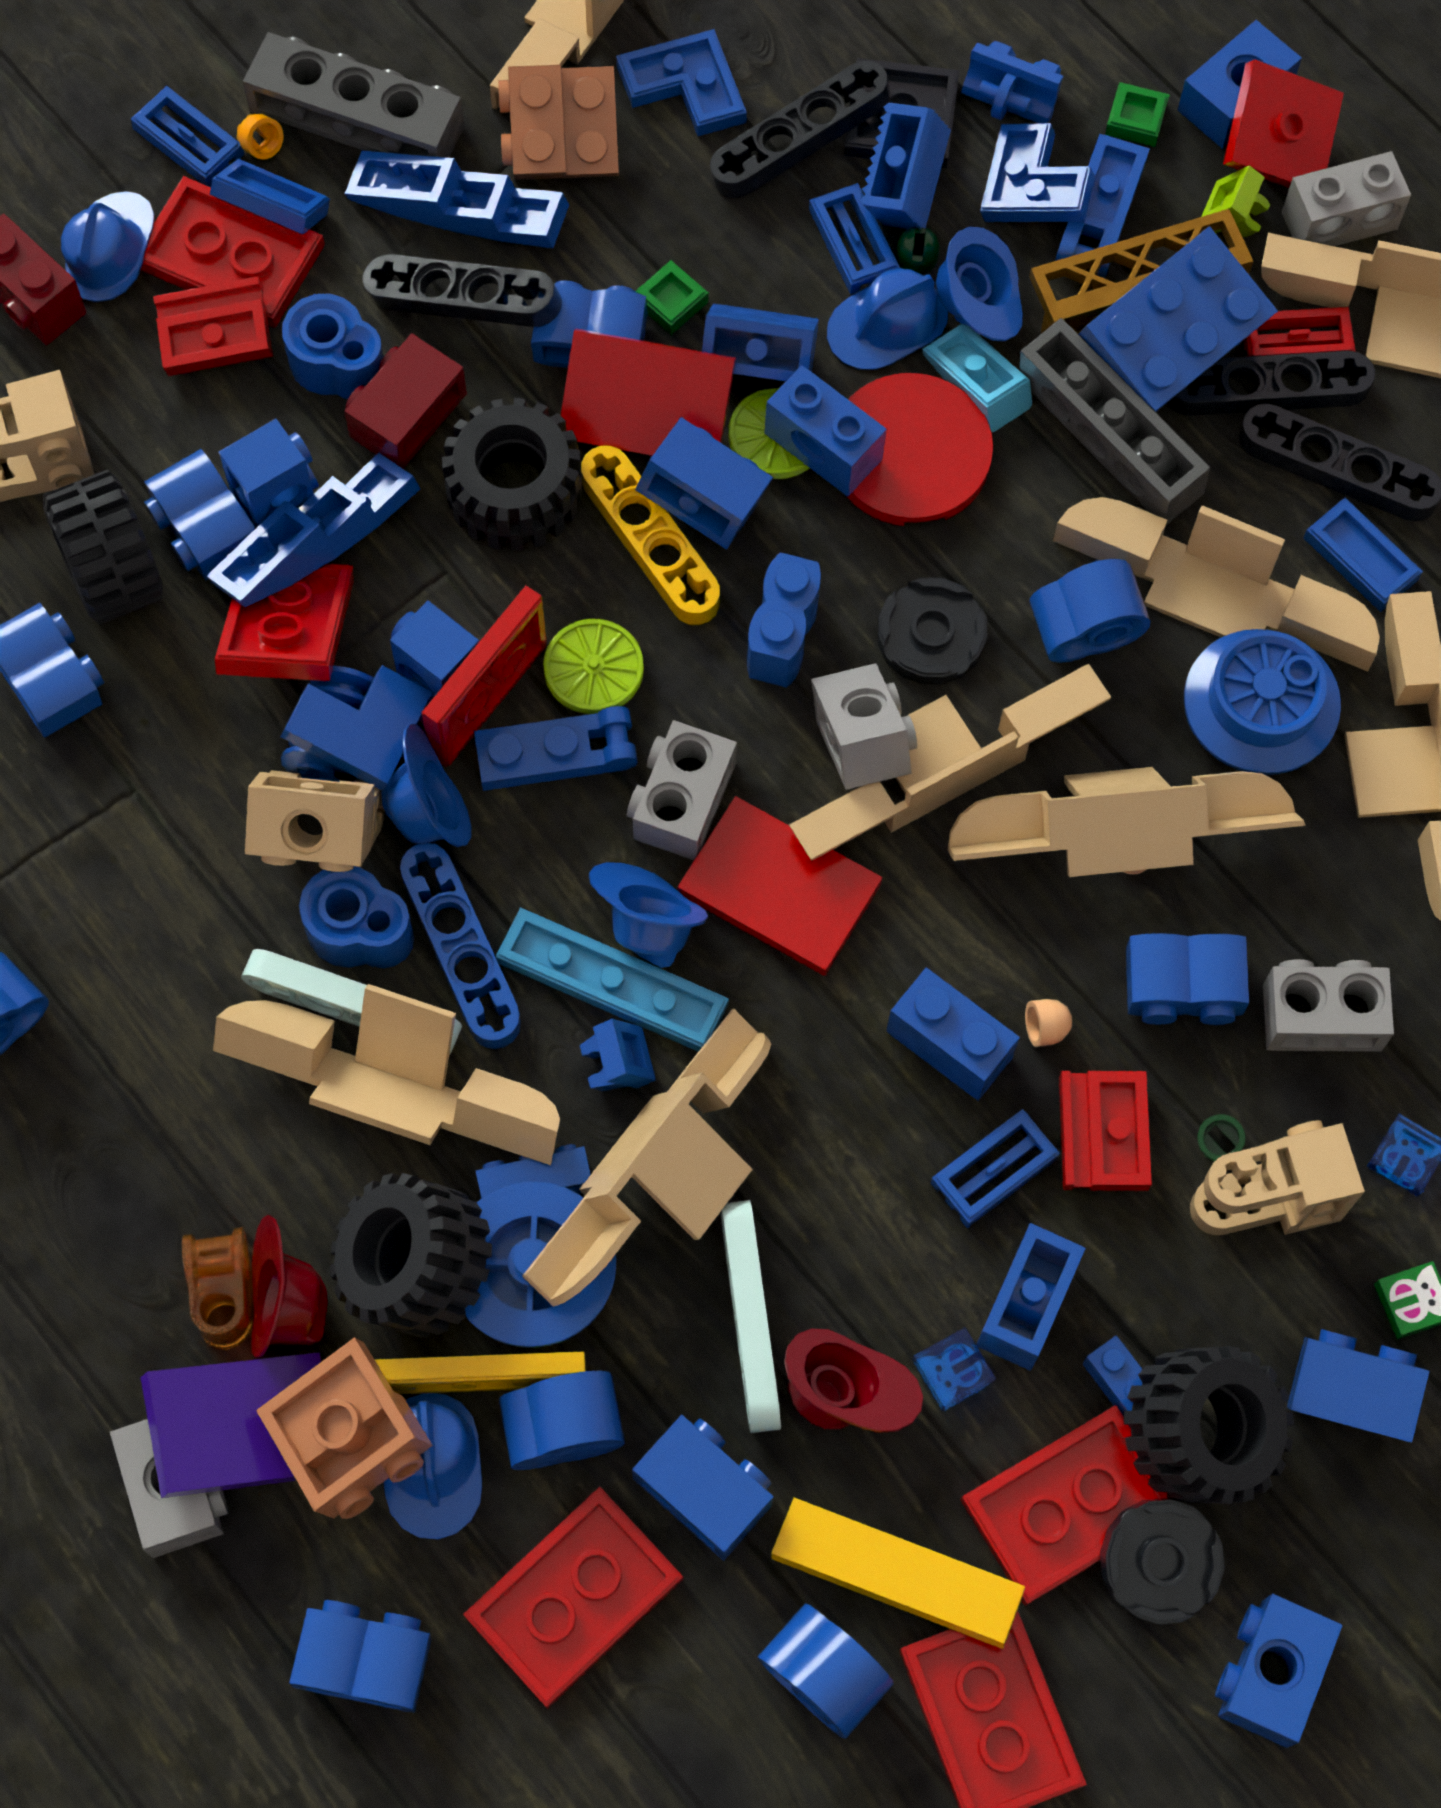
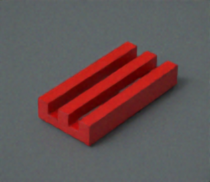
(1303, 340)

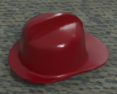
(286, 1294)
(848, 1384)

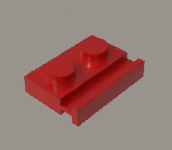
(212, 326)
(1105, 1130)

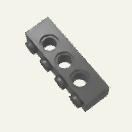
(326, 107)
(1113, 422)

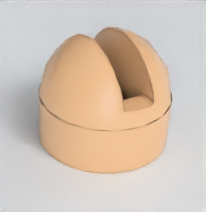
(1047, 1022)

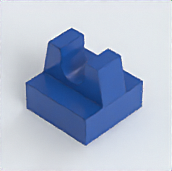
(622, 1056)

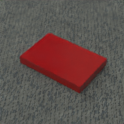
(214, 242)
(637, 390)
(289, 631)
(486, 676)
(771, 889)
(1056, 1505)
(573, 1597)
(992, 1719)

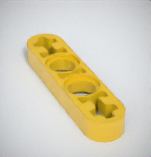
(646, 536)

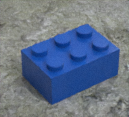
(1179, 320)

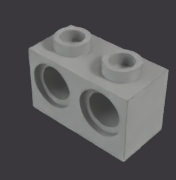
(1347, 201)
(692, 792)
(1330, 1022)

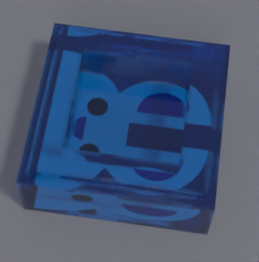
(1407, 1155)
(954, 1369)

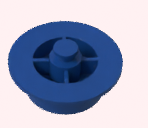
(1262, 701)
(510, 1309)

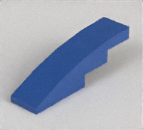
(455, 200)
(304, 539)

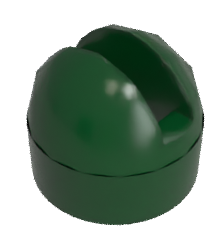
(905, 247)
(1228, 1127)

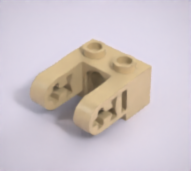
(40, 438)
(347, 811)
(1301, 1183)

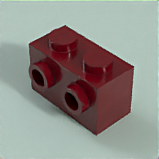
(34, 286)
(405, 400)

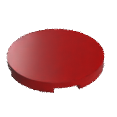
(933, 449)

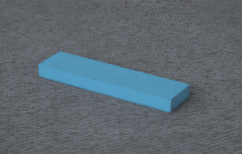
(611, 980)

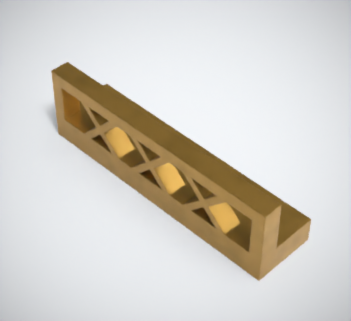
(1087, 305)

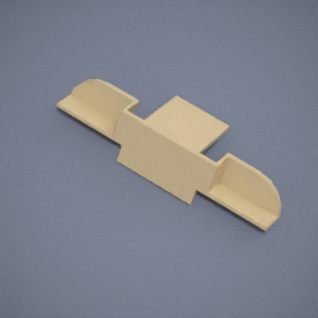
(559, 33)
(1408, 297)
(1221, 577)
(949, 761)
(1401, 767)
(1122, 819)
(395, 1073)
(668, 1155)

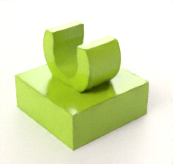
(1241, 196)

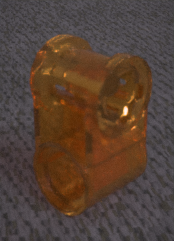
(219, 1275)

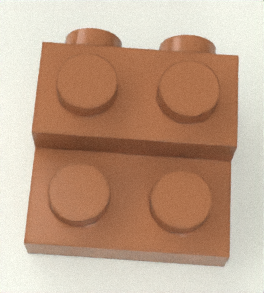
(559, 122)
(344, 1431)

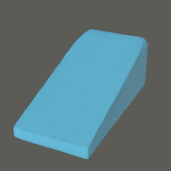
(982, 373)

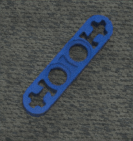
(454, 947)

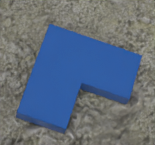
(688, 68)
(1025, 187)
(360, 740)

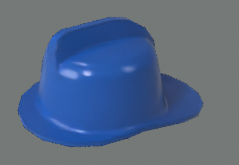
(107, 245)
(981, 284)
(887, 320)
(423, 797)
(646, 911)
(449, 1484)

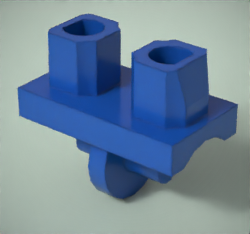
(1012, 83)

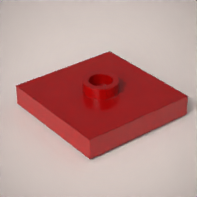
(1282, 124)

